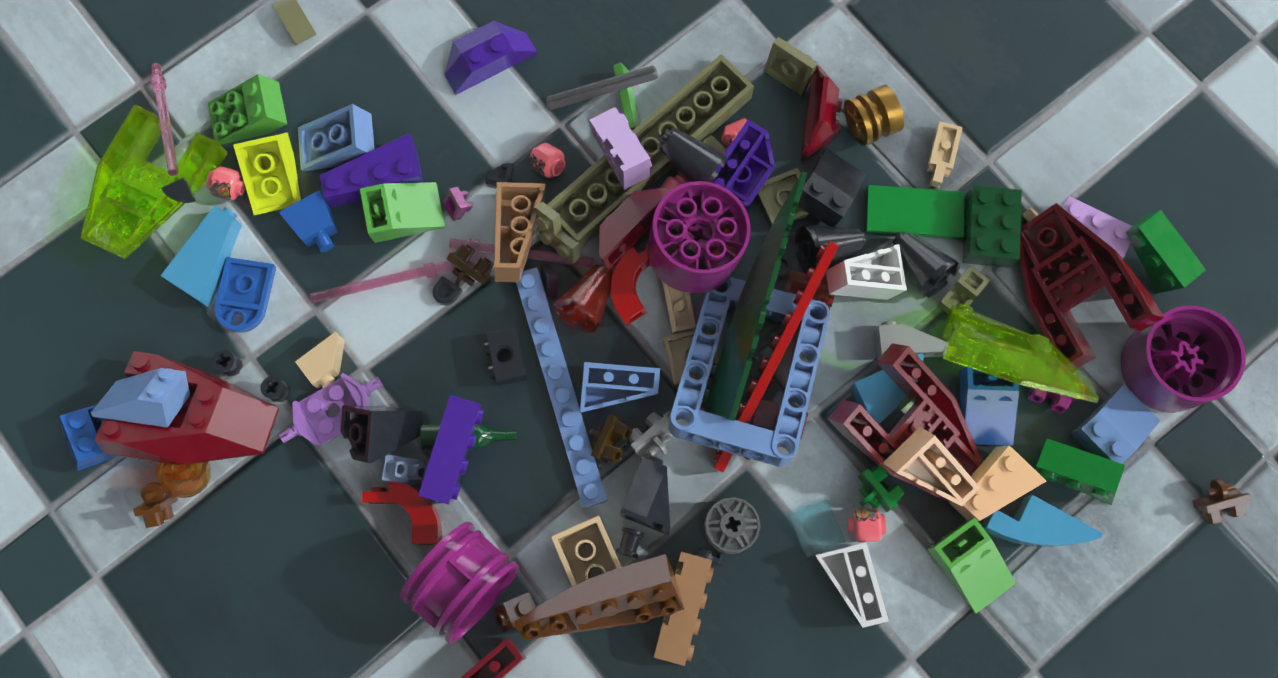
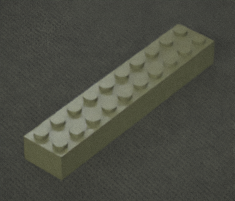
(694, 109)

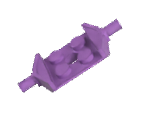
(311, 414)

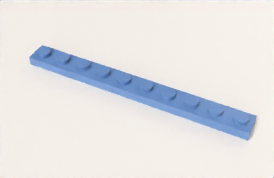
(560, 389)

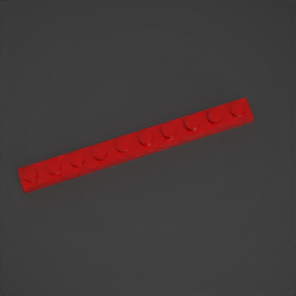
(780, 343)

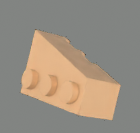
(932, 466)
(1001, 480)

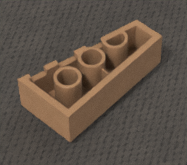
(515, 227)
(677, 629)

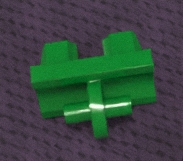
(886, 498)

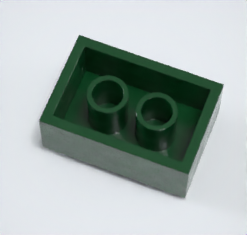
(992, 226)

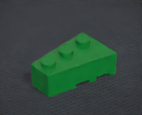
(1163, 253)
(1080, 470)

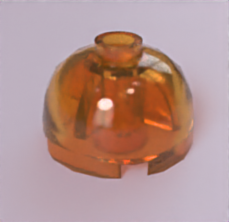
(183, 480)

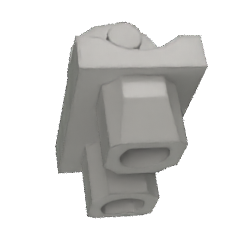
(653, 439)

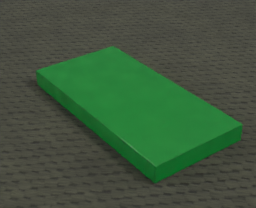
(915, 211)

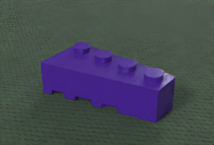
(387, 164)
(451, 449)

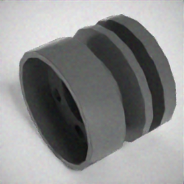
(724, 539)

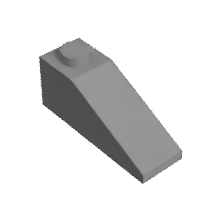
(901, 334)

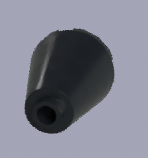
(690, 156)
(812, 237)
(925, 264)

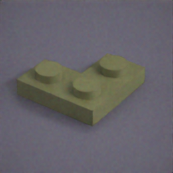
(552, 234)

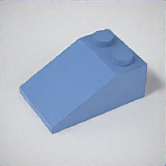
(335, 138)
(145, 398)
(1116, 426)

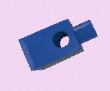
(312, 221)

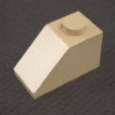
(323, 361)

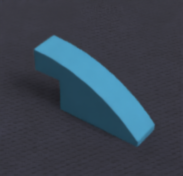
(878, 394)
(1039, 525)

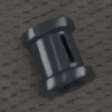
(219, 362)
(268, 391)
(629, 542)

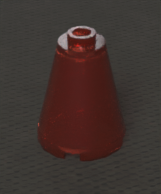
(586, 299)

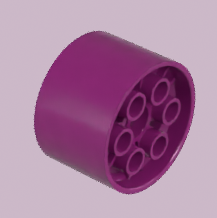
(707, 205)
(1219, 352)

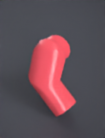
(731, 131)

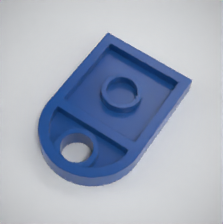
(244, 291)

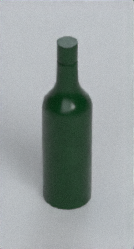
(484, 435)

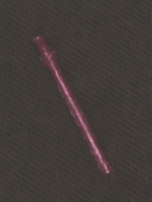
(159, 85)
(533, 254)
(429, 270)

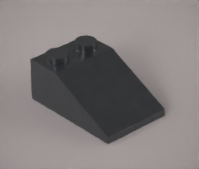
(831, 188)

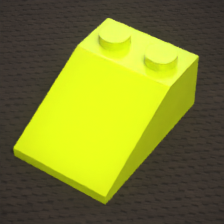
(269, 173)

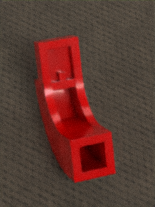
(624, 285)
(423, 514)

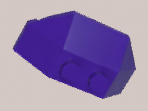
(485, 54)
(747, 163)

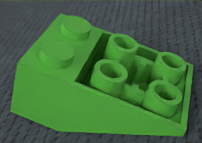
(247, 110)
(401, 209)
(972, 564)

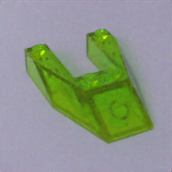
(127, 190)
(1011, 354)

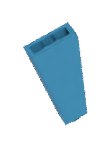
(201, 260)

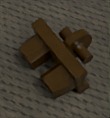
(461, 259)
(606, 438)

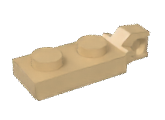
(943, 152)

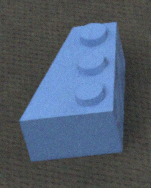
(616, 384)

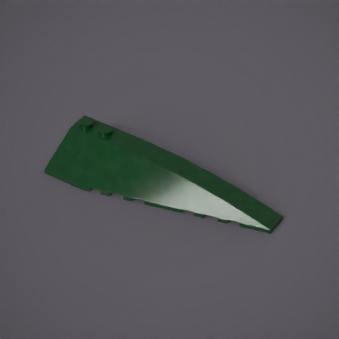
(748, 318)

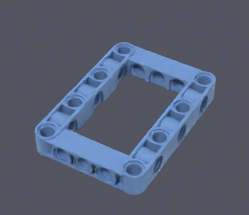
(737, 436)

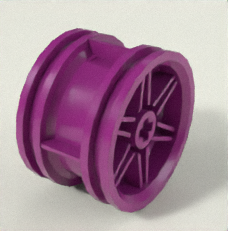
(458, 582)

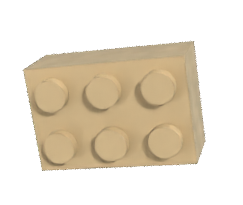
(585, 551)

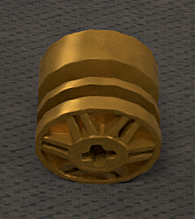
(874, 115)

